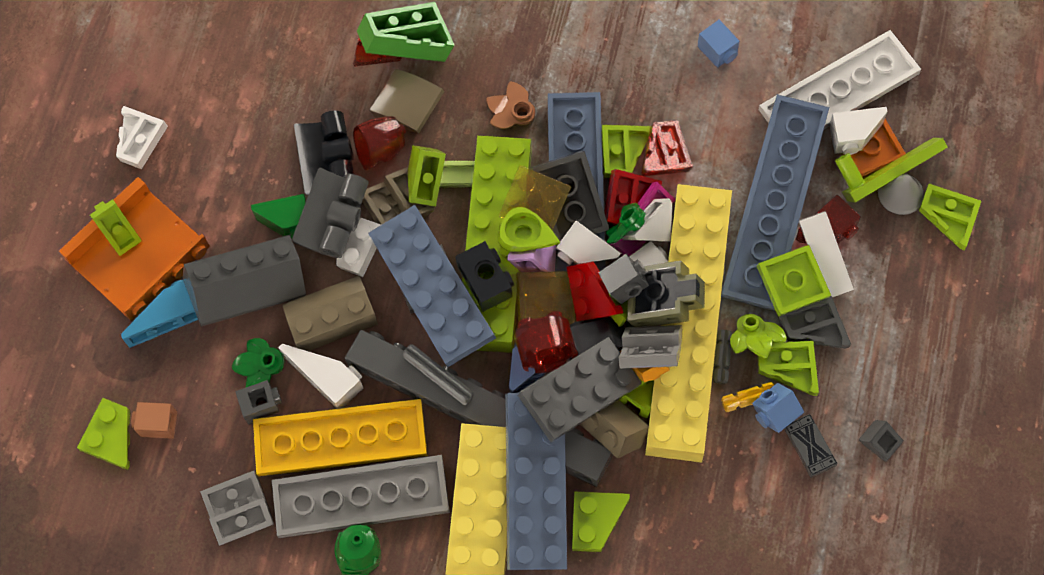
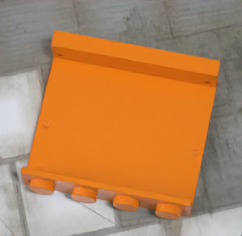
(149, 266)

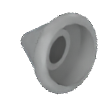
(901, 195)

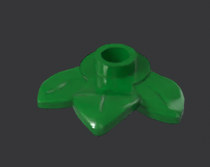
(631, 220)
(254, 362)

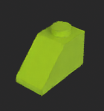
(425, 175)

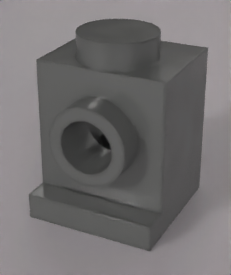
(252, 395)

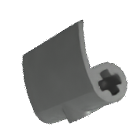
(330, 213)

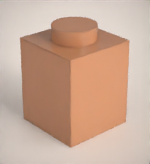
(154, 420)

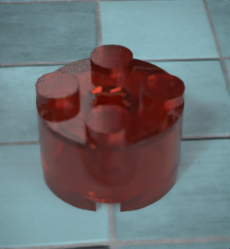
(545, 342)

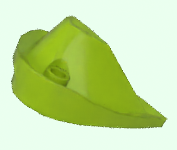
(525, 233)

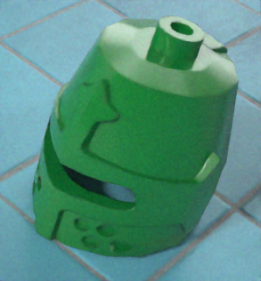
(357, 550)

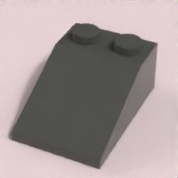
(582, 200)

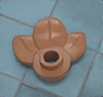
(508, 106)

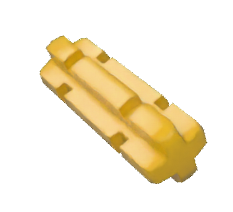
(744, 398)

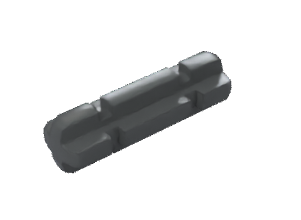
(722, 357)

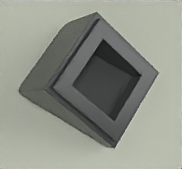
(881, 439)

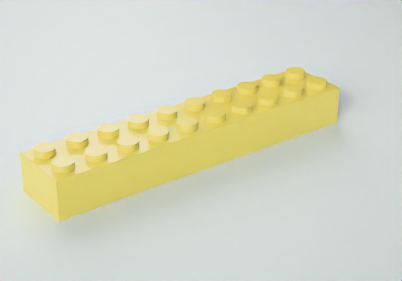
(683, 393)

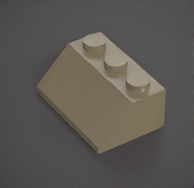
(330, 314)

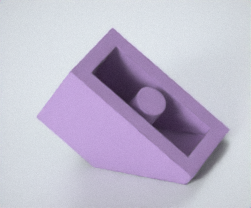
(534, 260)

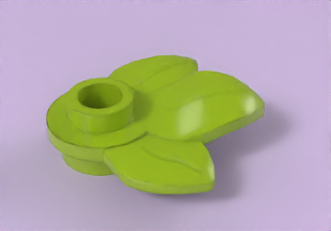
(756, 337)

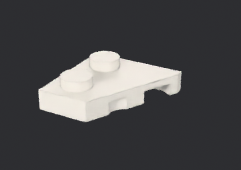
(138, 137)

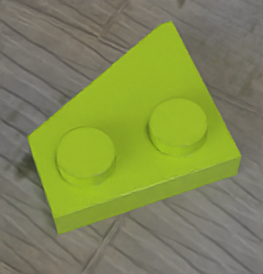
(622, 147)
(950, 213)
(792, 365)
(108, 434)

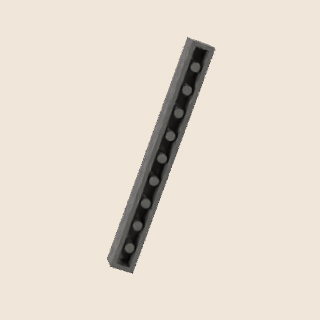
(386, 364)

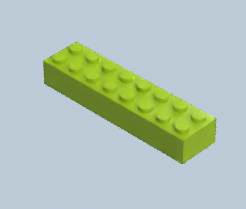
(493, 174)

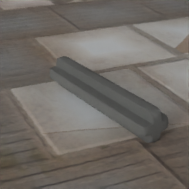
(438, 374)

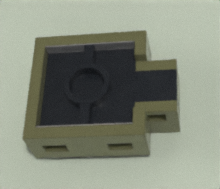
(667, 297)

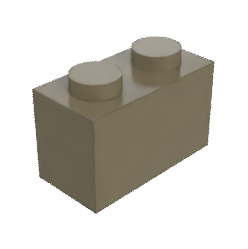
(617, 429)

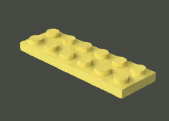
(479, 504)

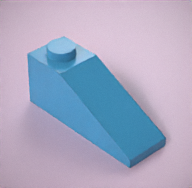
(165, 313)

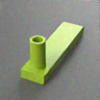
(862, 187)

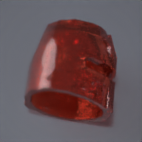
(378, 140)

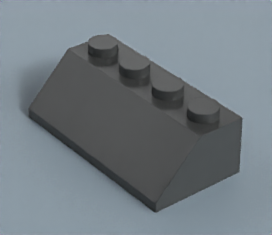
(244, 280)

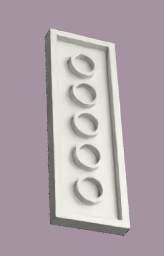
(854, 78)

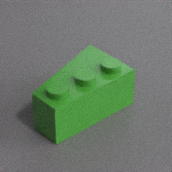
(407, 32)

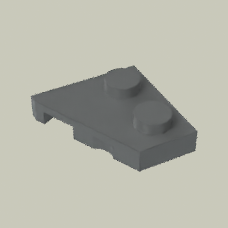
(816, 323)

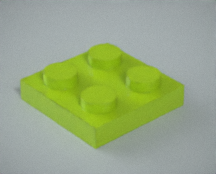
(793, 280)

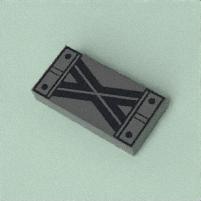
(810, 446)

